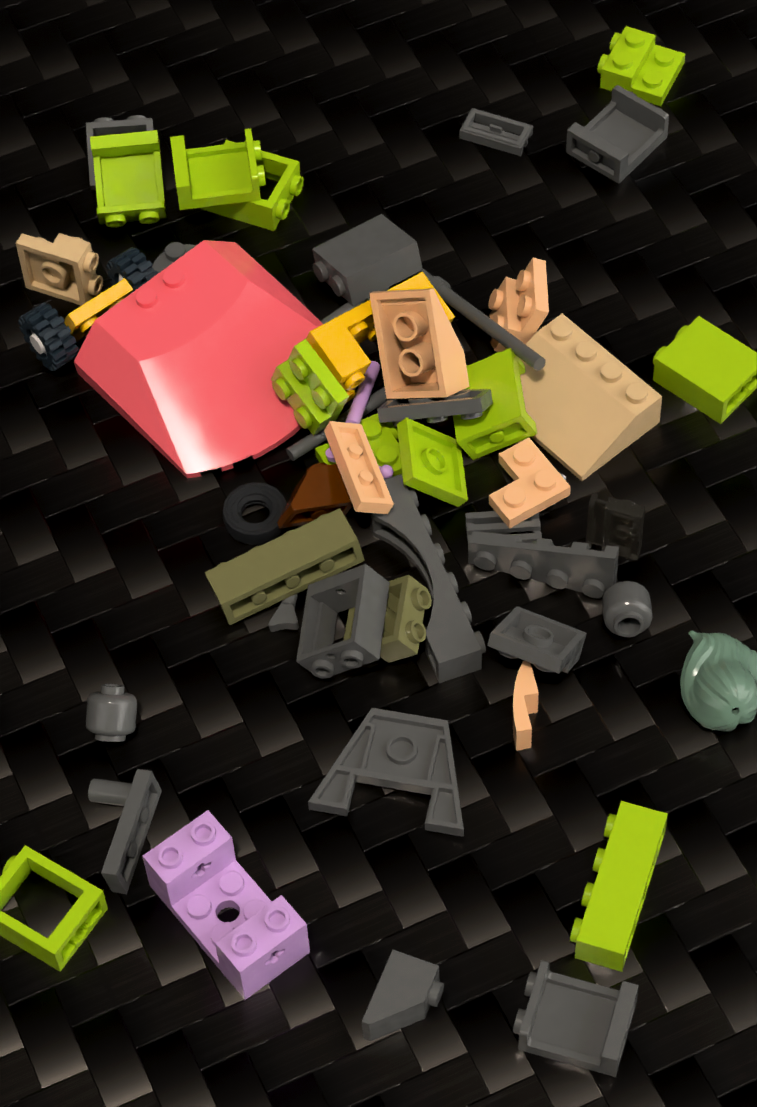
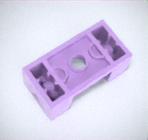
(198, 878)

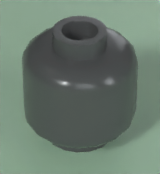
(627, 609)
(111, 713)

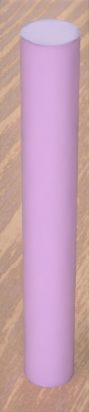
(362, 394)

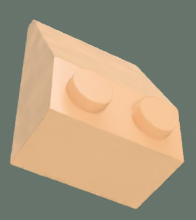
(417, 345)

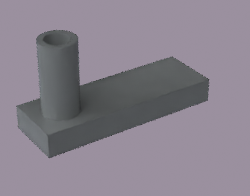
(139, 804)

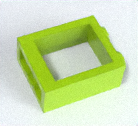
(267, 212)
(73, 927)

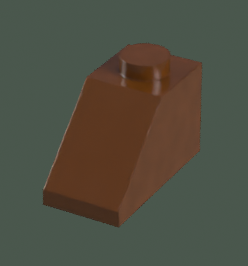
(316, 494)

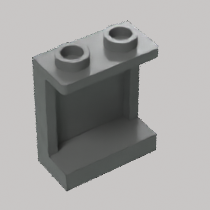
(619, 135)
(575, 1020)

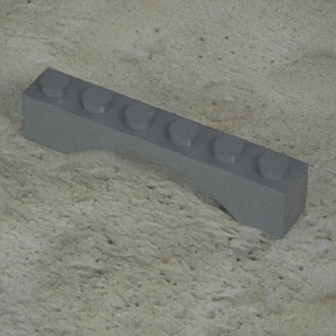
(449, 639)

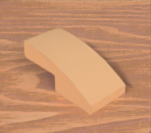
(524, 703)

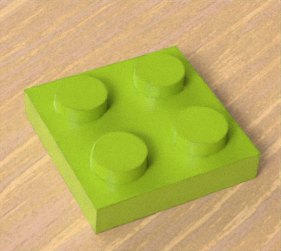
(431, 462)

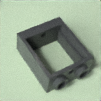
(324, 600)

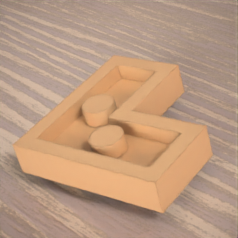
(534, 485)

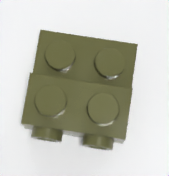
(403, 619)

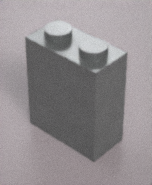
(366, 259)

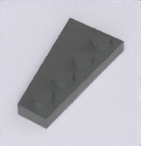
(544, 562)

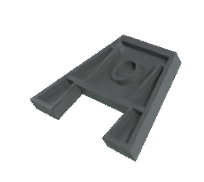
(398, 754)

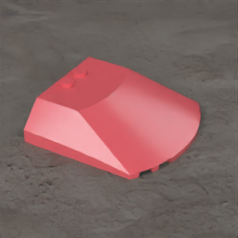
(197, 358)

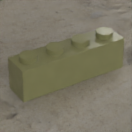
(284, 566)

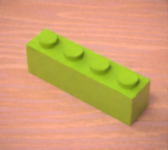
(620, 885)

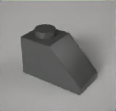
(402, 995)

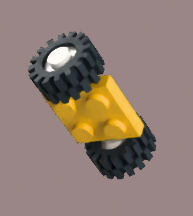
(55, 338)

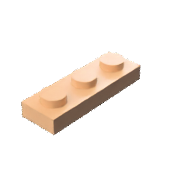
(358, 468)

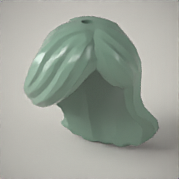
(718, 678)

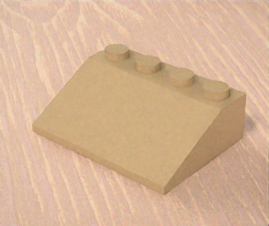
(584, 399)

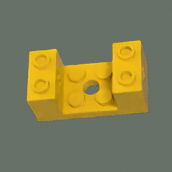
(340, 338)

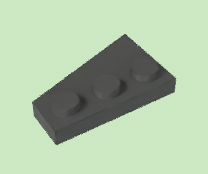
(467, 403)

